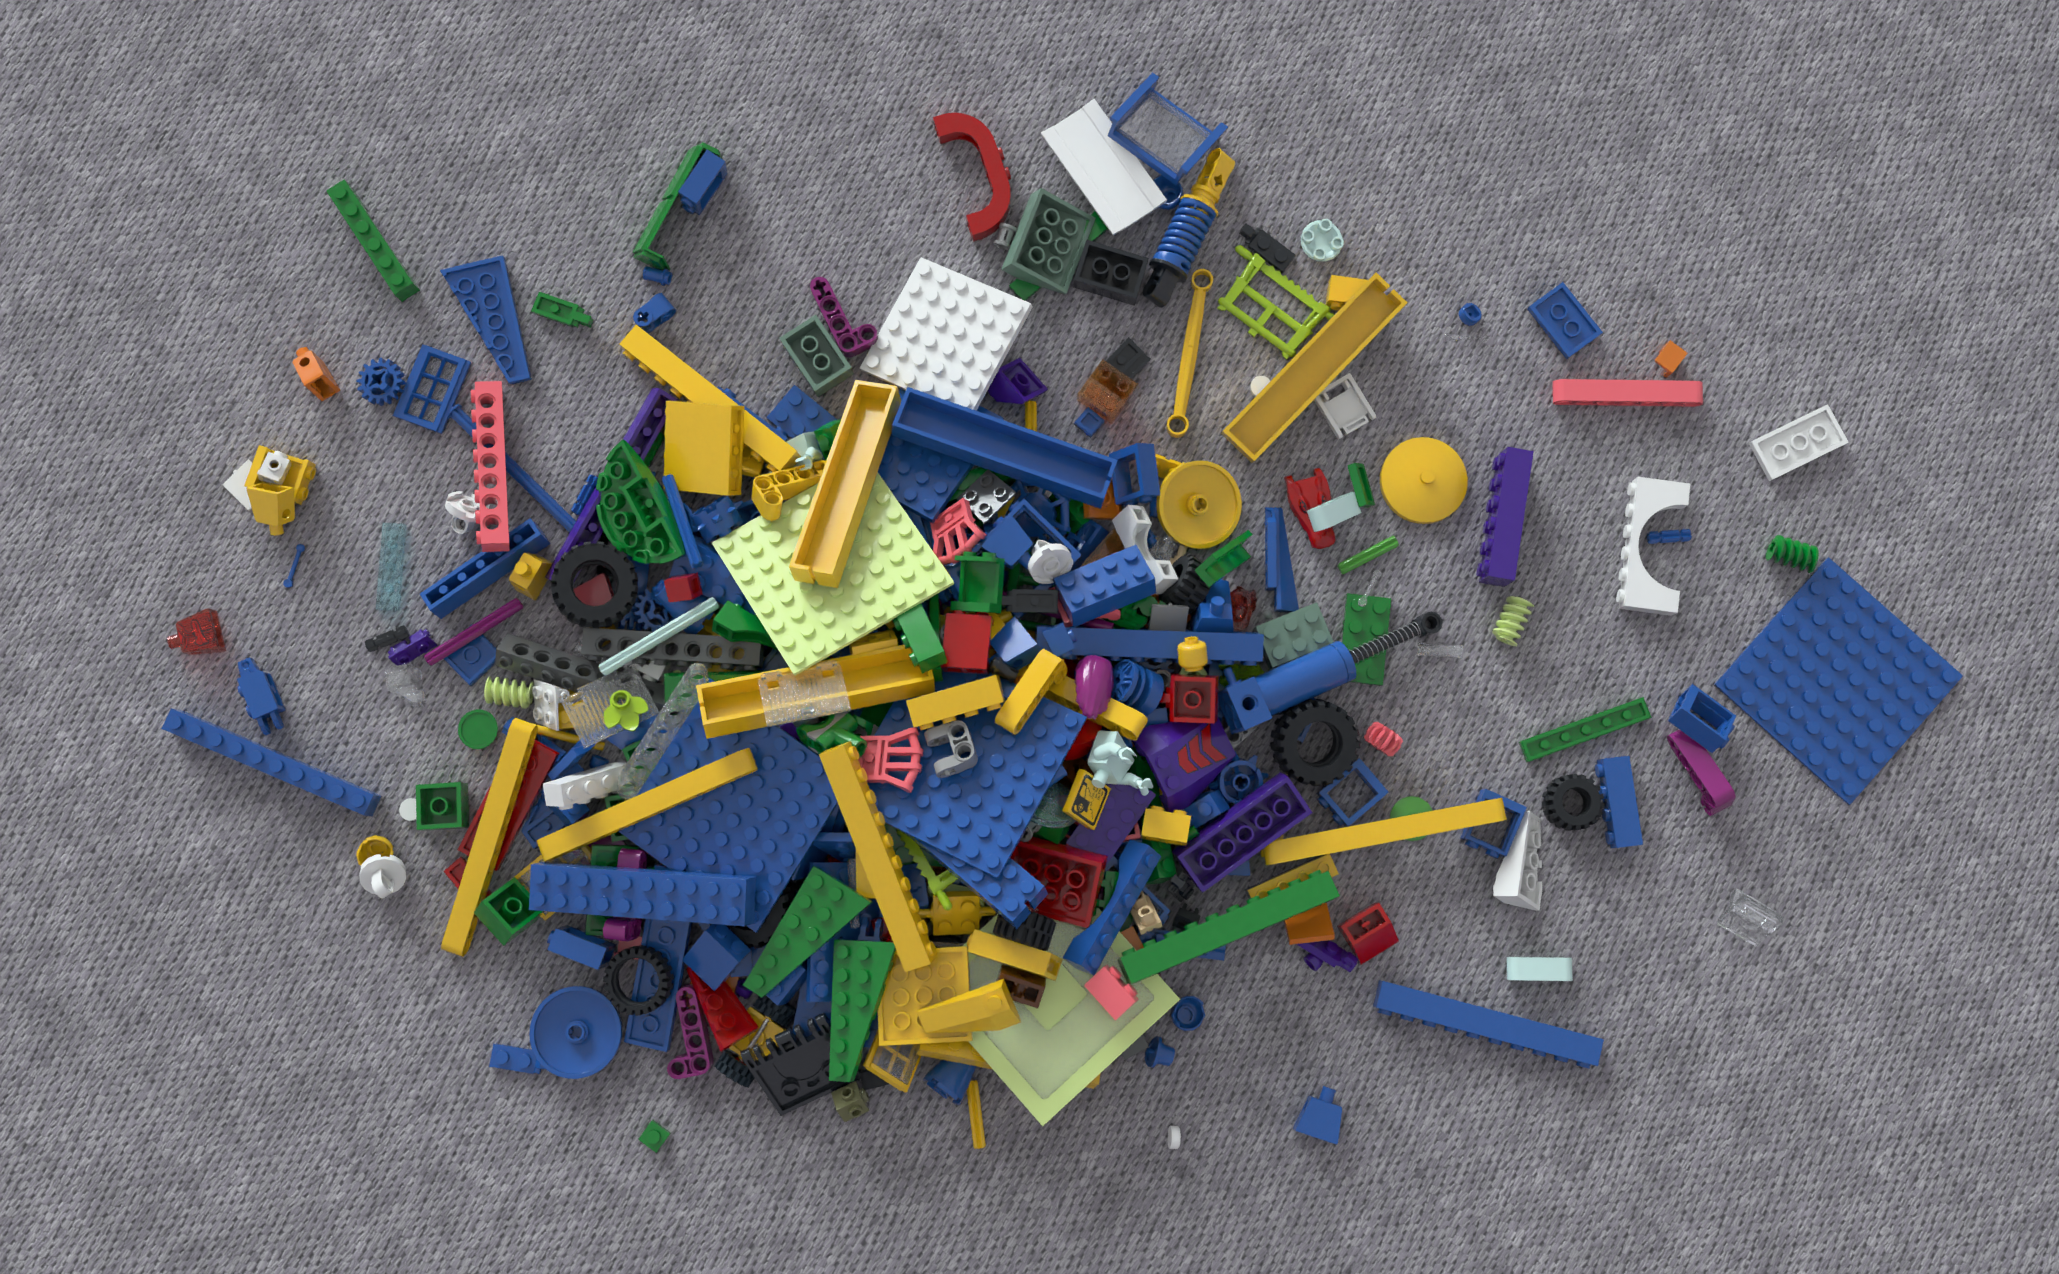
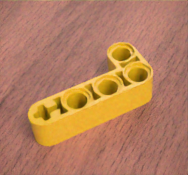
(773, 488)
(1030, 690)

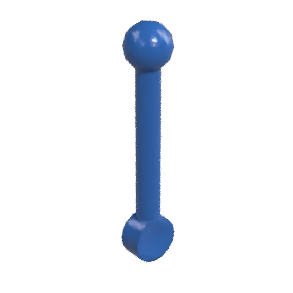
(288, 582)

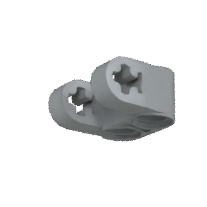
(944, 734)

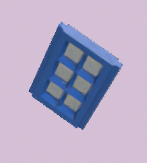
(432, 389)

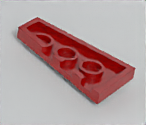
(724, 1012)

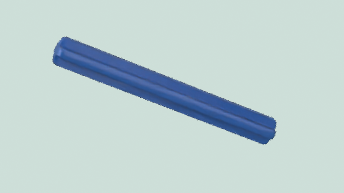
(682, 521)

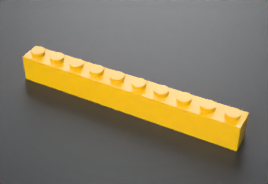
(695, 388)
(878, 856)

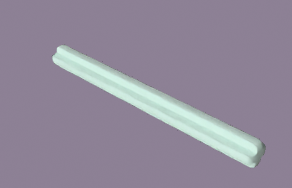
(658, 636)

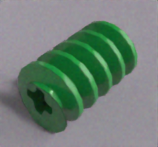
(1793, 552)

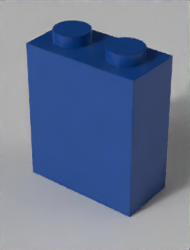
(716, 955)

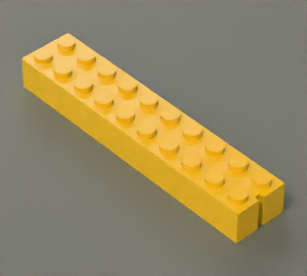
(1313, 368)
(845, 484)
(869, 679)

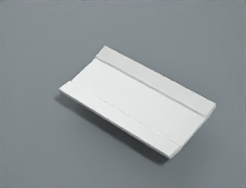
(1103, 169)

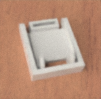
(1345, 410)

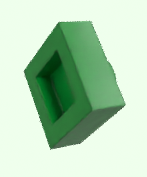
(654, 1136)

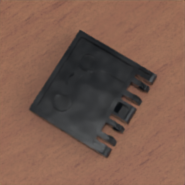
(797, 1070)

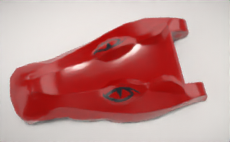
(1306, 495)

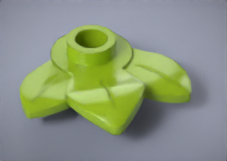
(625, 714)

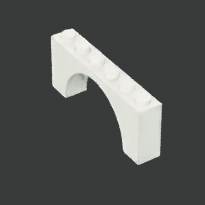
(1638, 588)

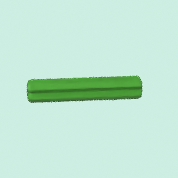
(1368, 555)

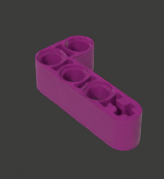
(838, 316)
(1709, 779)
(623, 927)
(689, 1029)

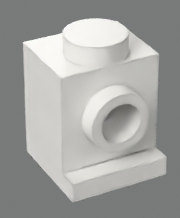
(274, 475)

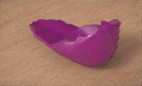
(1093, 685)

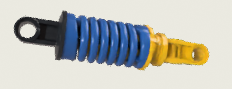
(1187, 229)

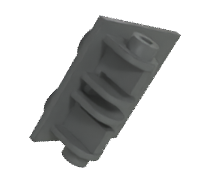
(987, 496)

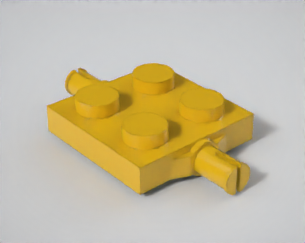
(963, 916)

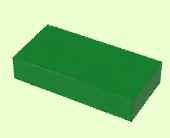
(1361, 485)

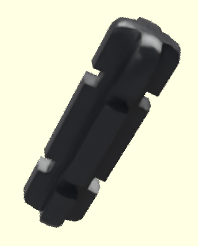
(386, 638)

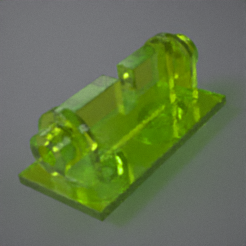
(1241, 672)

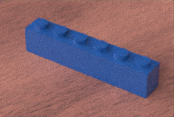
(483, 570)

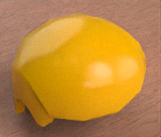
(373, 846)

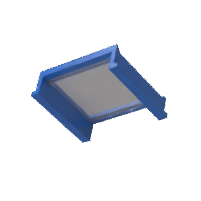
(1161, 132)

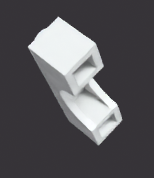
(1133, 527)

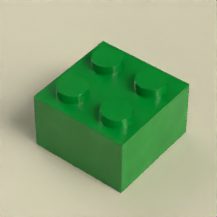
(442, 806)
(507, 911)

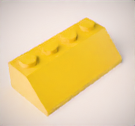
(955, 701)

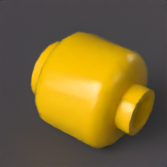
(1192, 654)

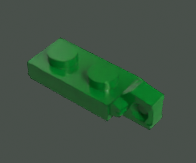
(560, 311)

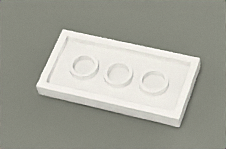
(1798, 442)

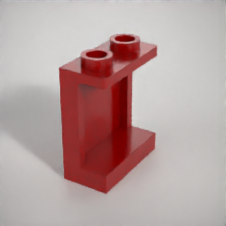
(967, 642)

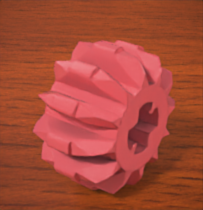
(1383, 739)

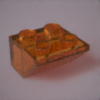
(1107, 391)

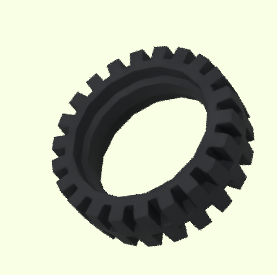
(613, 986)

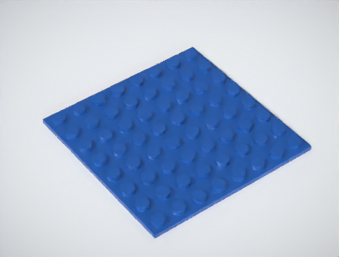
(1838, 680)
(988, 806)
(746, 826)

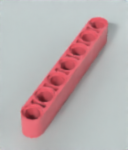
(1627, 392)

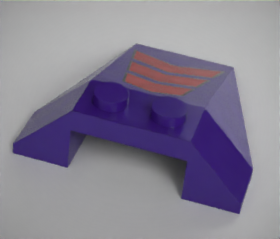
(1184, 758)

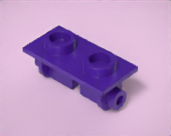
(404, 653)

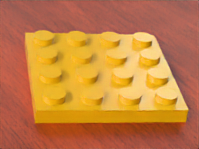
(918, 989)

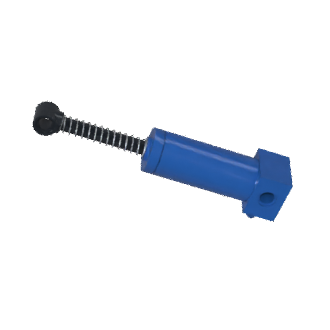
(1263, 696)

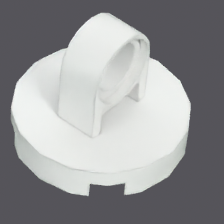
(462, 508)
(1049, 561)
(382, 875)

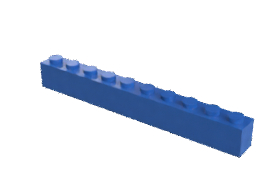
(271, 762)
(1488, 1023)

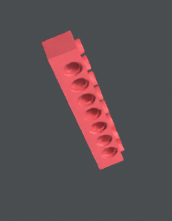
(490, 393)

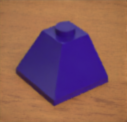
(1016, 384)

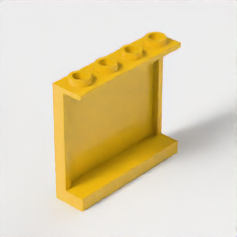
(704, 447)

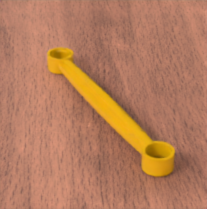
(1189, 352)

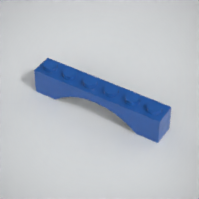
(1092, 945)

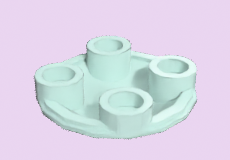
(1321, 240)

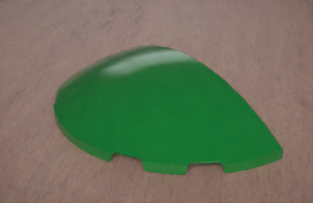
(636, 509)

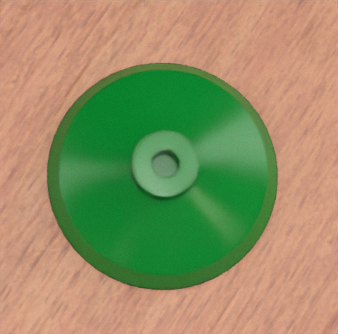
(477, 729)

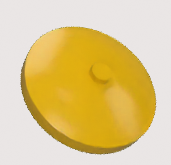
(1423, 480)
(1199, 504)

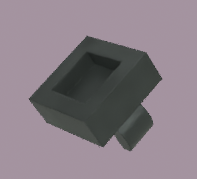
(1185, 917)

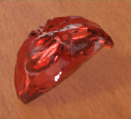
(1242, 606)

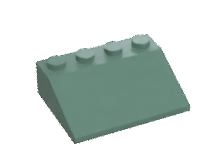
(1048, 242)

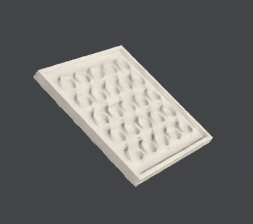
(946, 335)

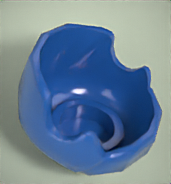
(1170, 191)
(1188, 1013)

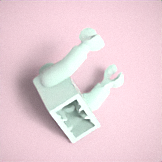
(808, 448)
(1111, 761)

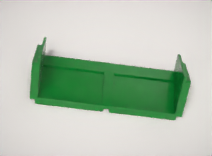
(641, 250)

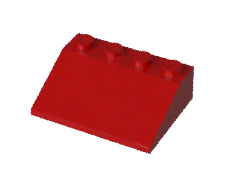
(1069, 876)

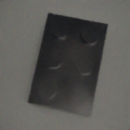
(1110, 272)

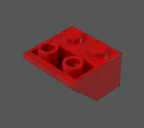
(1368, 932)

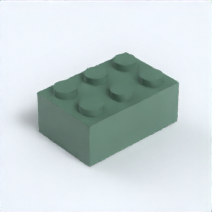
(816, 356)
(1293, 635)

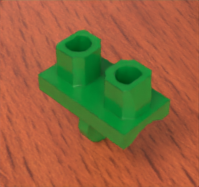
(1128, 619)

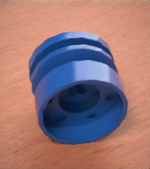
(1137, 686)

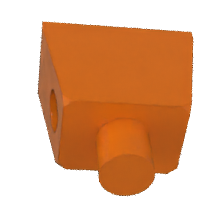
(312, 368)

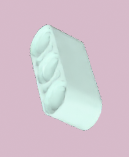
(1334, 511)
(1539, 968)

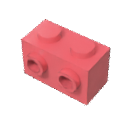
(1112, 991)

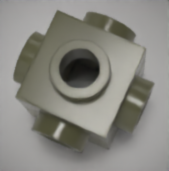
(850, 1101)

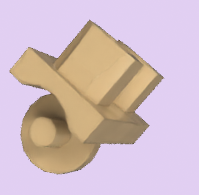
(1145, 914)

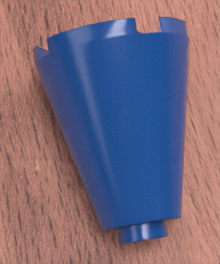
(678, 608)
(950, 1079)

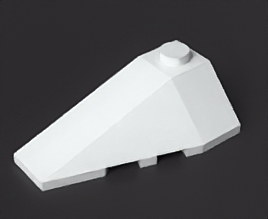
(1517, 875)

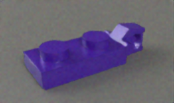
(1331, 954)

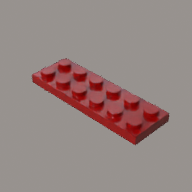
(539, 765)

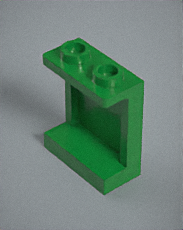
(980, 583)

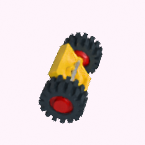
(732, 1064)

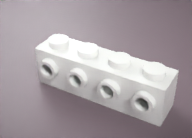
(583, 786)

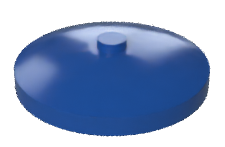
(575, 1032)

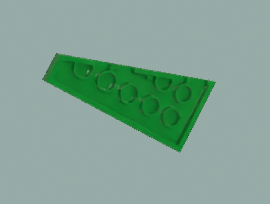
(810, 922)
(856, 994)

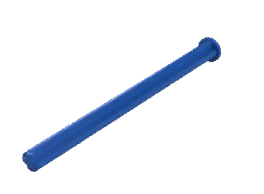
(519, 474)

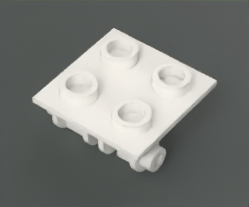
(546, 703)

